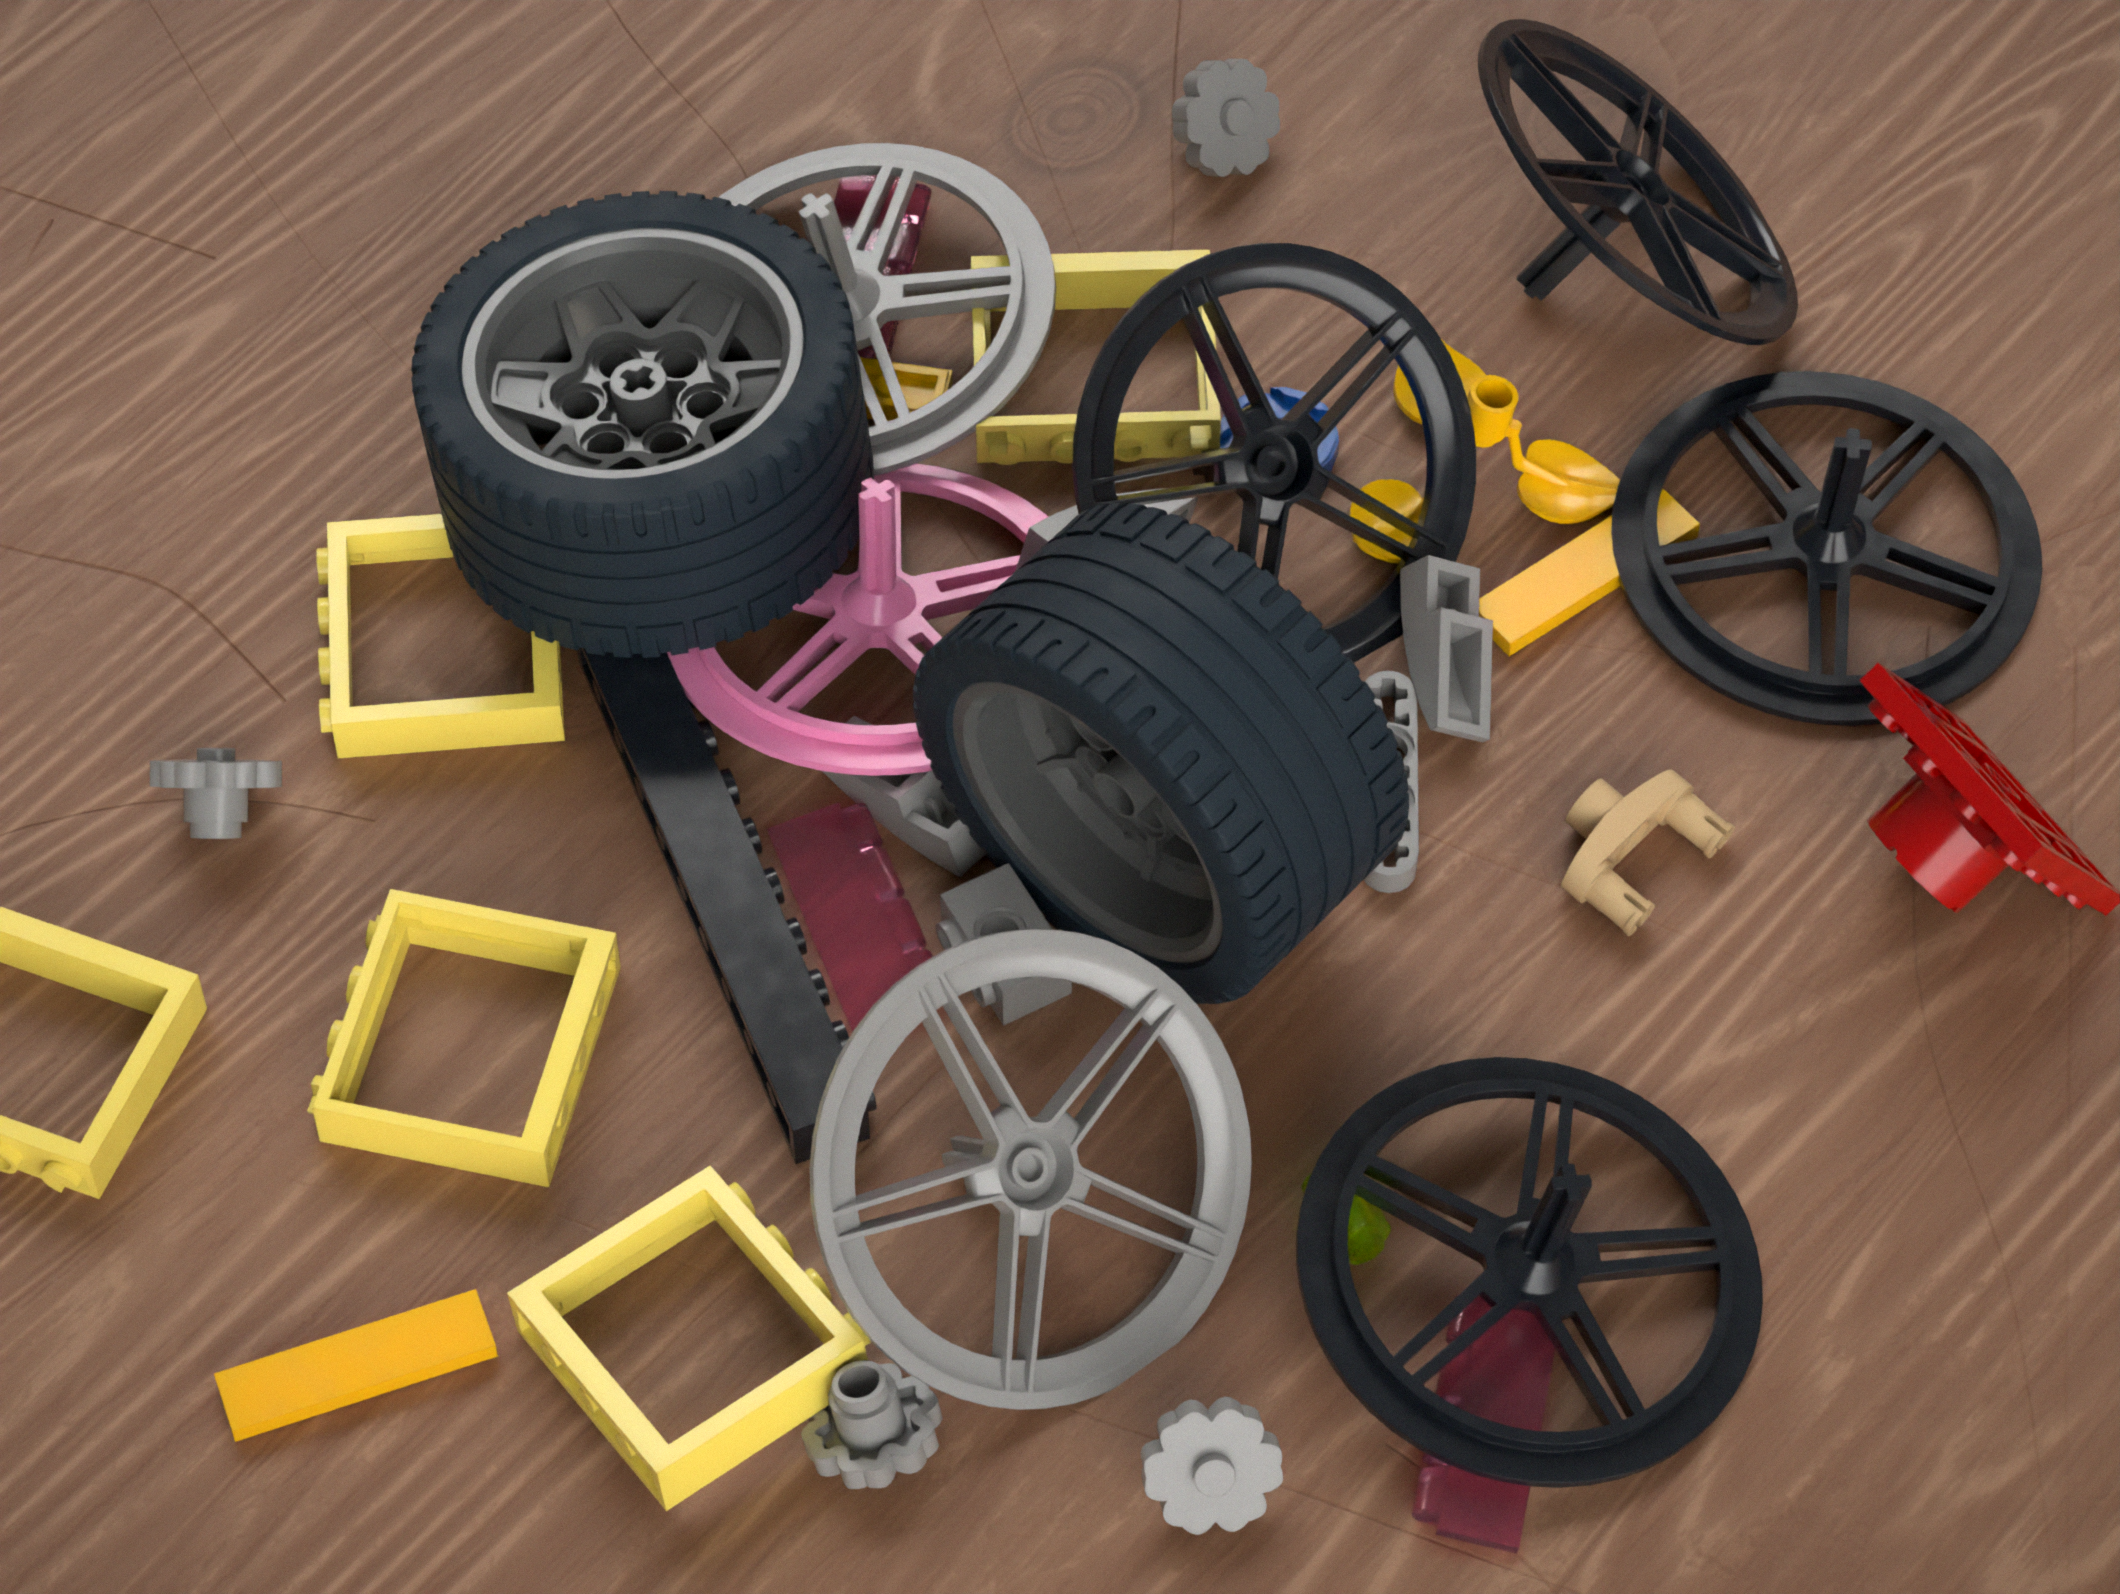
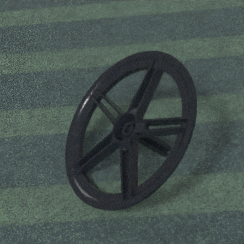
(1629, 187)
(1275, 458)
(1826, 540)
(1531, 1267)

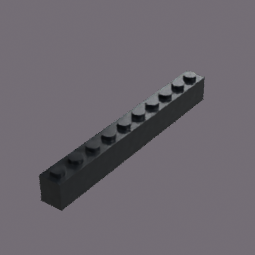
(724, 887)

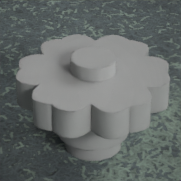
(1226, 117)
(215, 788)
(873, 1426)
(1211, 1465)

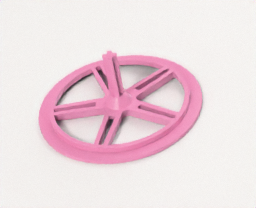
(866, 610)

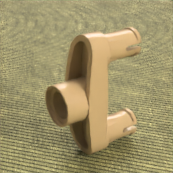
(1618, 824)

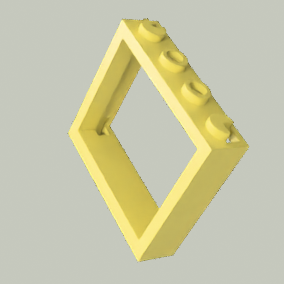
(1097, 283)
(419, 724)
(488, 934)
(122, 977)
(745, 1426)

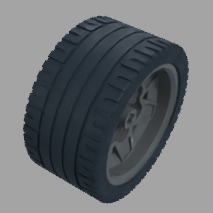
(688, 412)
(1163, 748)

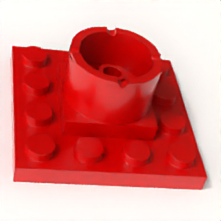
(1967, 812)

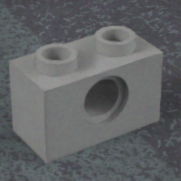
(994, 905)

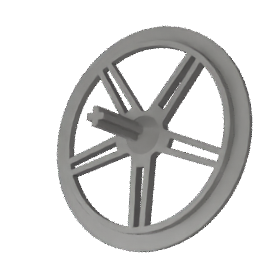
(875, 299)
(1033, 1169)

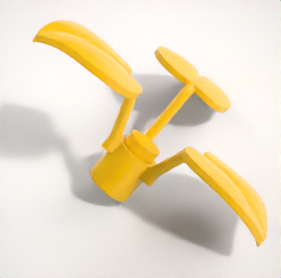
(1556, 478)

